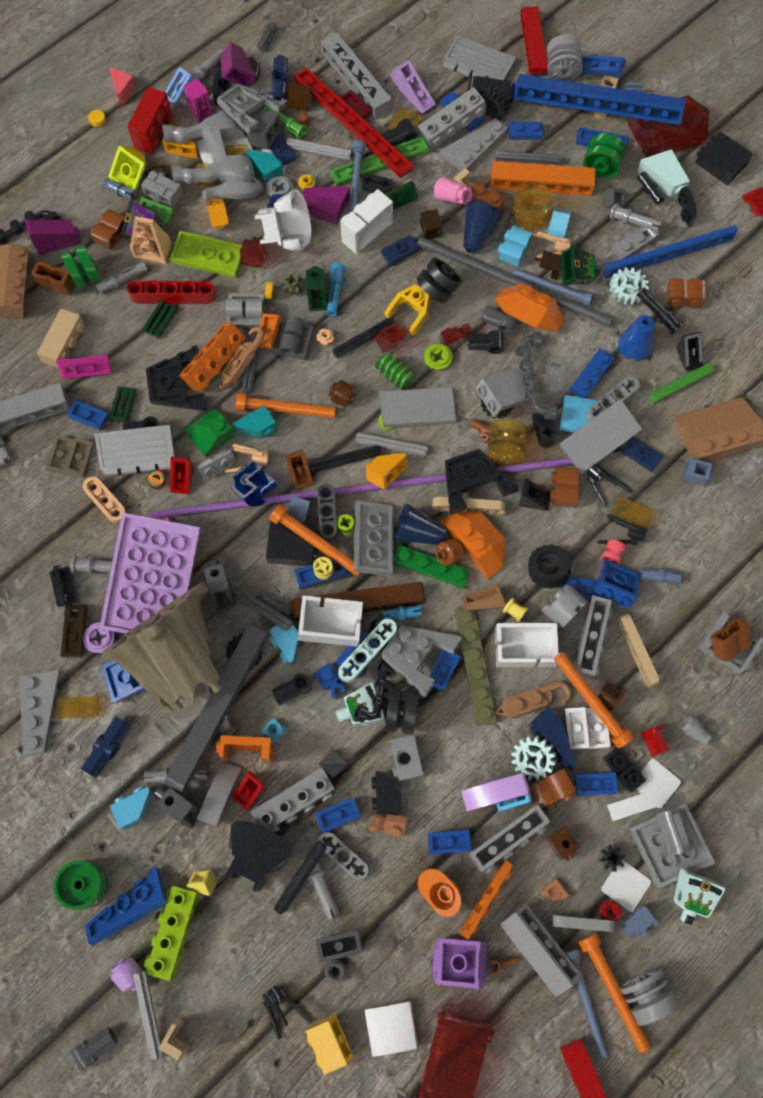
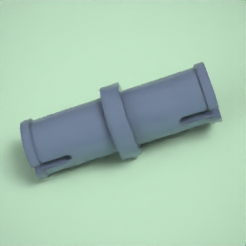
(119, 189)
(660, 575)

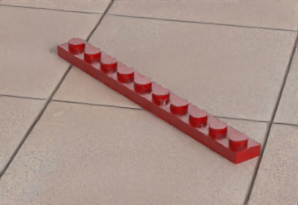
(355, 124)

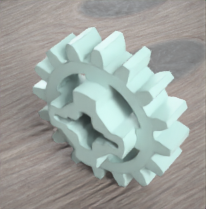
(628, 285)
(528, 751)

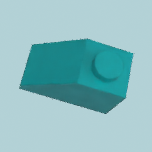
(265, 164)
(256, 424)

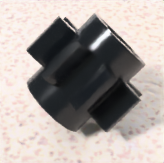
(616, 853)

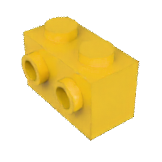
(329, 1044)

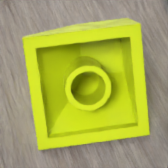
(128, 166)

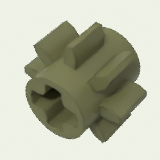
(292, 284)

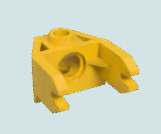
(416, 299)

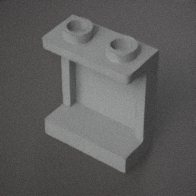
(502, 391)
(742, 661)

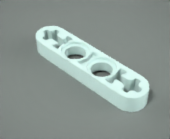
(367, 650)

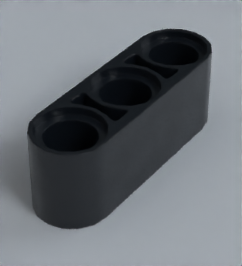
(481, 84)

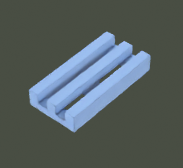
(179, 90)

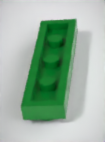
(430, 567)

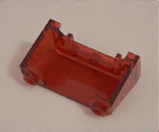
(659, 137)
(455, 1056)

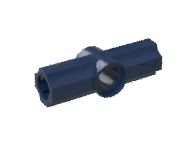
(279, 77)
(105, 747)

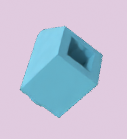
(287, 643)
(133, 808)

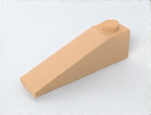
(150, 241)

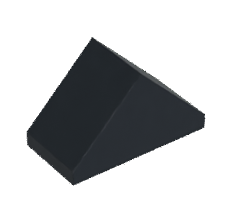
(690, 351)
(534, 496)

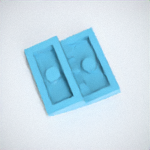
(574, 413)

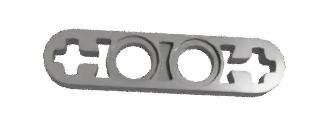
(611, 397)

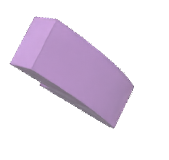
(495, 792)

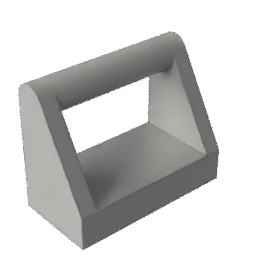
(673, 832)

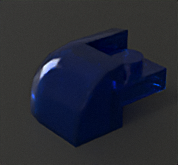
(252, 484)

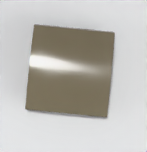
(69, 456)

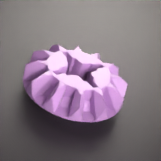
(90, 635)

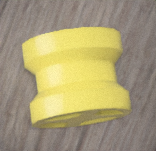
(321, 564)

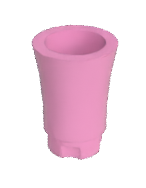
(451, 191)

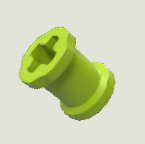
(342, 528)

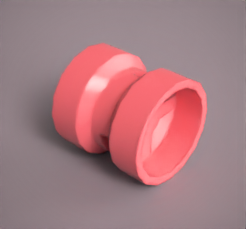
(614, 551)

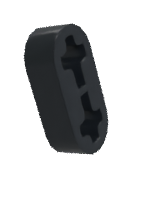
(377, 182)

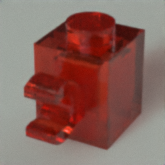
(252, 253)
(391, 337)

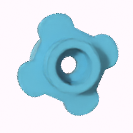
(273, 724)

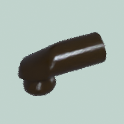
(158, 168)

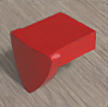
(755, 200)
(655, 740)

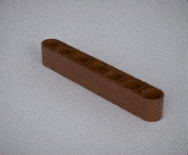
(373, 598)

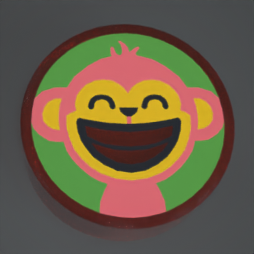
(156, 479)

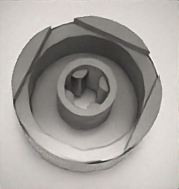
(564, 606)

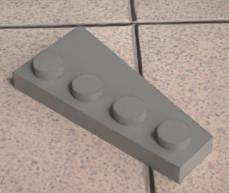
(473, 146)
(37, 703)

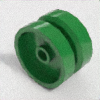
(605, 155)
(82, 266)
(68, 883)

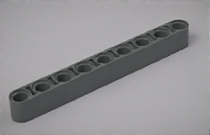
(216, 708)

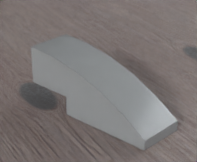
(219, 794)

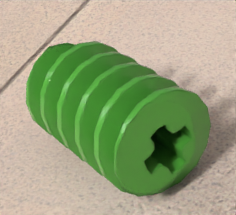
(394, 371)

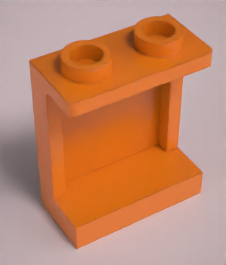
(261, 744)

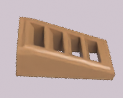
(484, 599)

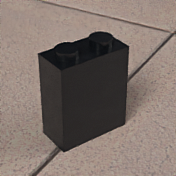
(723, 158)
(288, 547)

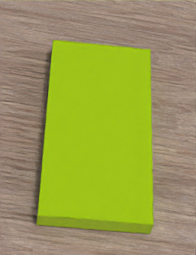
(206, 254)

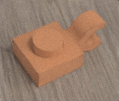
(391, 824)

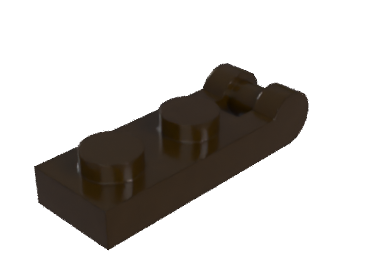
(73, 631)

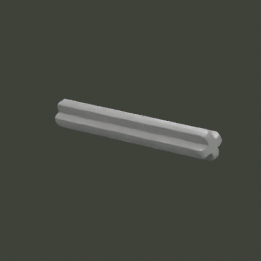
(319, 148)
(393, 444)
(148, 1014)

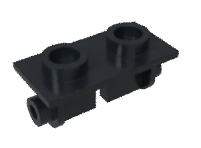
(62, 585)

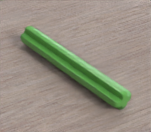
(681, 382)

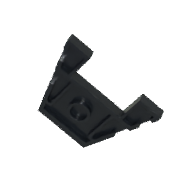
(168, 387)
(472, 471)

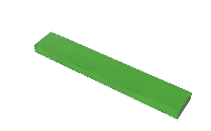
(372, 164)

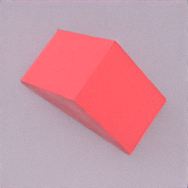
(123, 84)

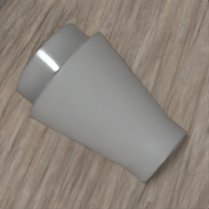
(694, 729)

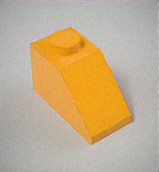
(186, 149)
(217, 213)
(386, 469)

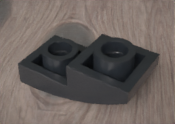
(219, 85)
(689, 210)
(625, 771)

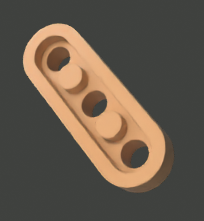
(99, 495)

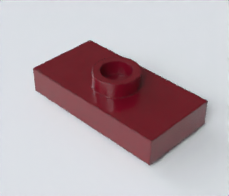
(356, 104)

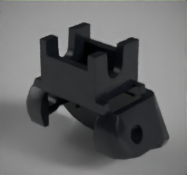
(256, 852)

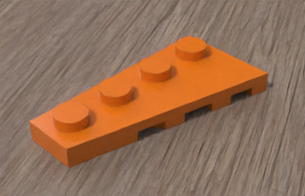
(482, 907)

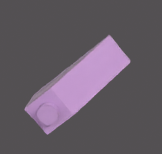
(412, 86)

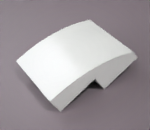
(586, 729)
(391, 1029)

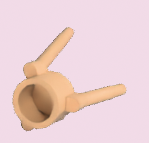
(560, 243)
(258, 456)

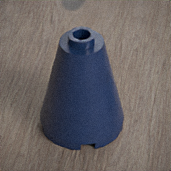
(478, 224)
(418, 527)

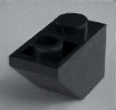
(387, 796)

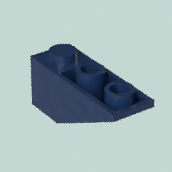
(551, 727)

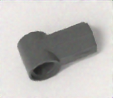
(499, 319)
(90, 1050)

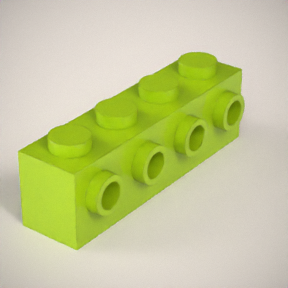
(172, 933)

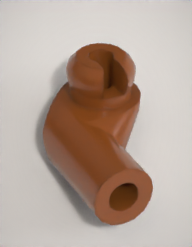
(482, 428)

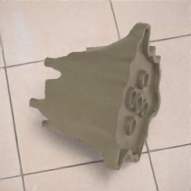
(169, 651)

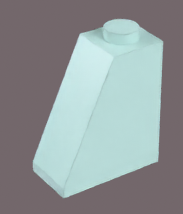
(665, 171)

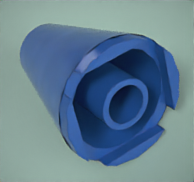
(638, 339)

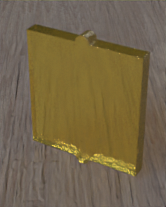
(401, 114)

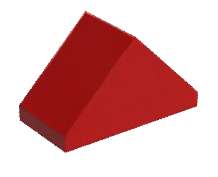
(181, 475)
(249, 791)

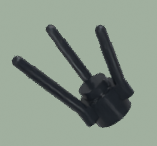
(598, 474)
(635, 532)
(272, 1000)

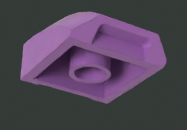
(460, 963)

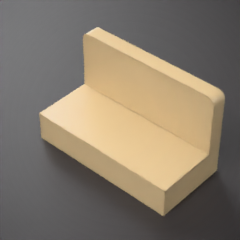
(171, 1044)

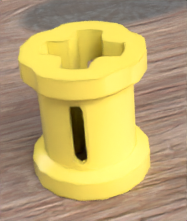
(515, 610)

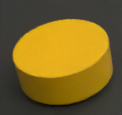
(97, 118)
(268, 290)

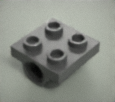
(293, 338)

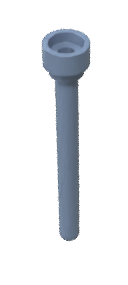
(358, 149)
(585, 297)
(575, 955)

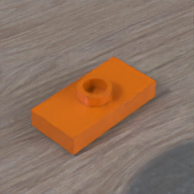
(270, 324)

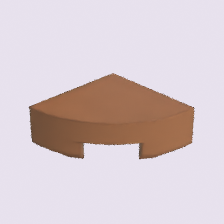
(554, 891)

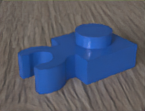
(328, 678)

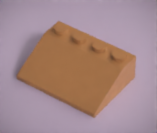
(13, 280)
(720, 430)

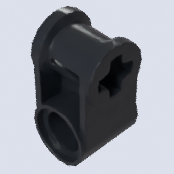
(544, 429)

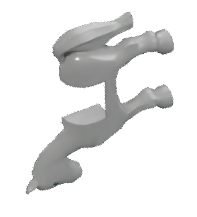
(233, 171)

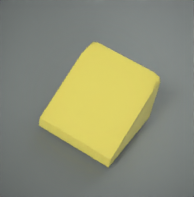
(202, 882)

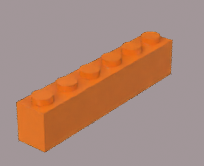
(556, 178)

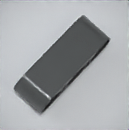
(327, 503)

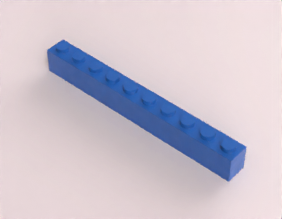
(600, 99)

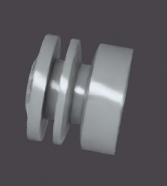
(564, 58)
(652, 1002)

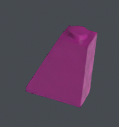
(236, 66)
(327, 202)
(52, 234)

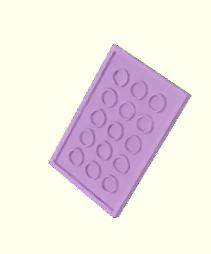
(148, 569)

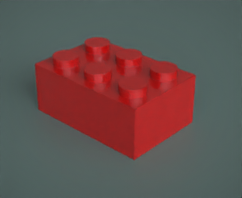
(147, 120)

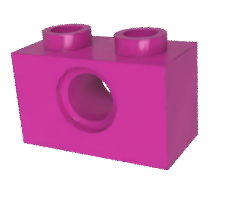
(198, 100)

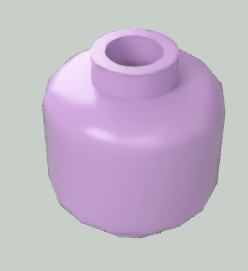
(123, 973)

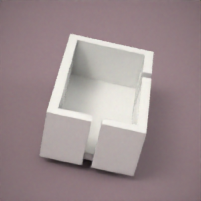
(366, 221)
(331, 623)
(526, 644)

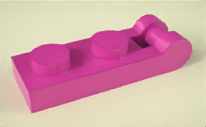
(84, 366)

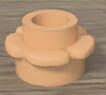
(325, 340)

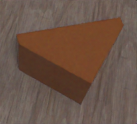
(299, 469)

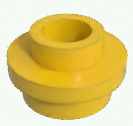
(306, 181)

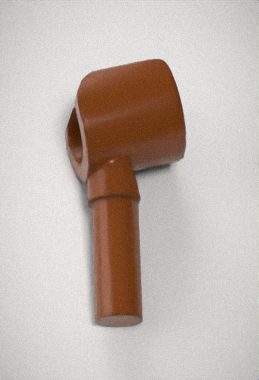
(304, 117)
(503, 963)

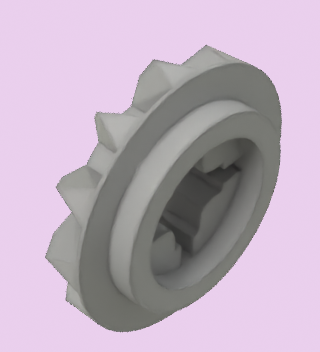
(279, 182)

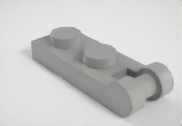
(634, 242)

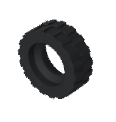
(549, 580)

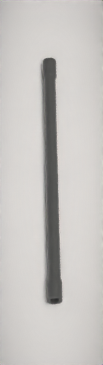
(431, 246)

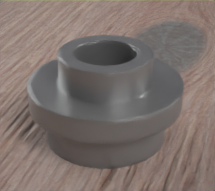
(330, 977)

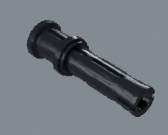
(665, 317)

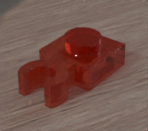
(452, 335)

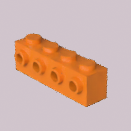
(212, 357)

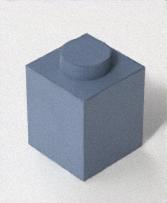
(299, 509)

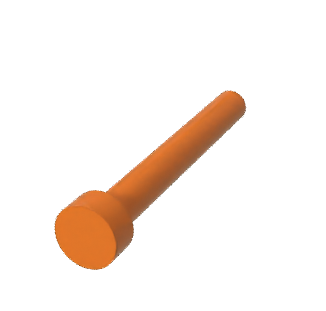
(244, 402)
(280, 515)
(621, 736)
(591, 944)

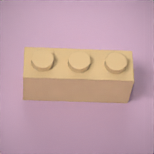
(61, 337)

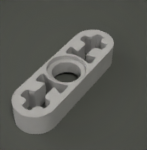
(359, 862)
(583, 923)

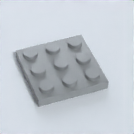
(652, 847)

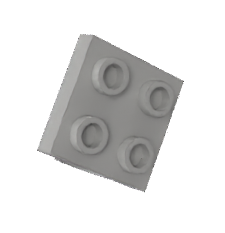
(245, 309)

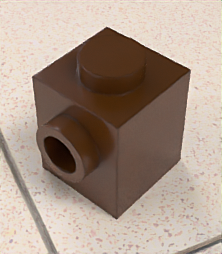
(298, 96)
(563, 844)

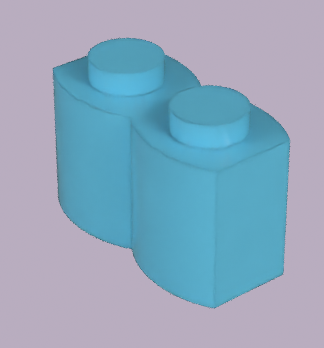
(515, 245)

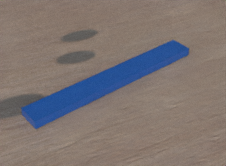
(671, 251)

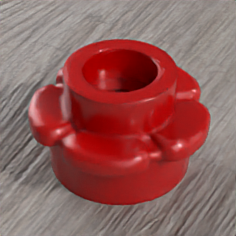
(616, 911)

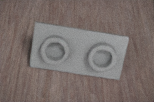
(211, 468)

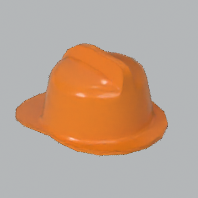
(440, 892)

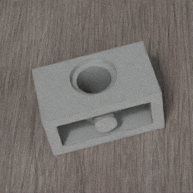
(408, 746)

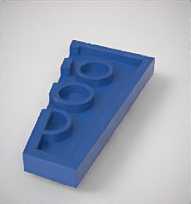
(138, 902)

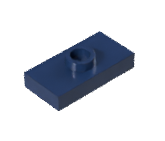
(282, 151)
(399, 250)
(642, 454)

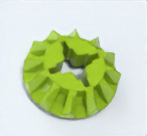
(435, 350)

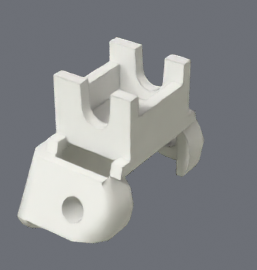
(287, 221)

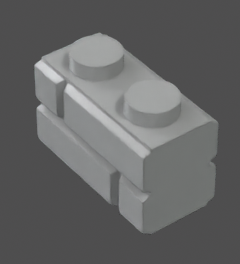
(162, 189)

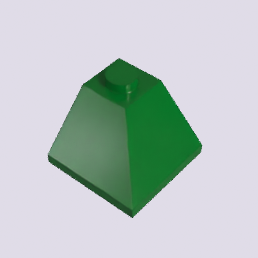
(210, 432)

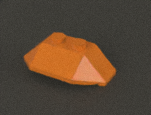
(531, 307)
(479, 539)

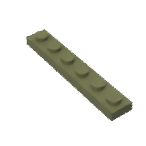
(475, 667)

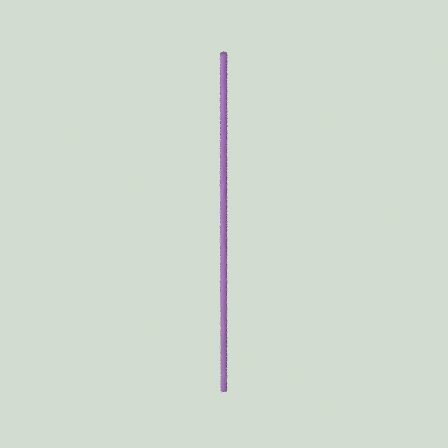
(347, 490)

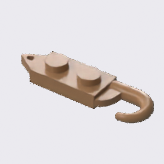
(241, 359)
(532, 700)

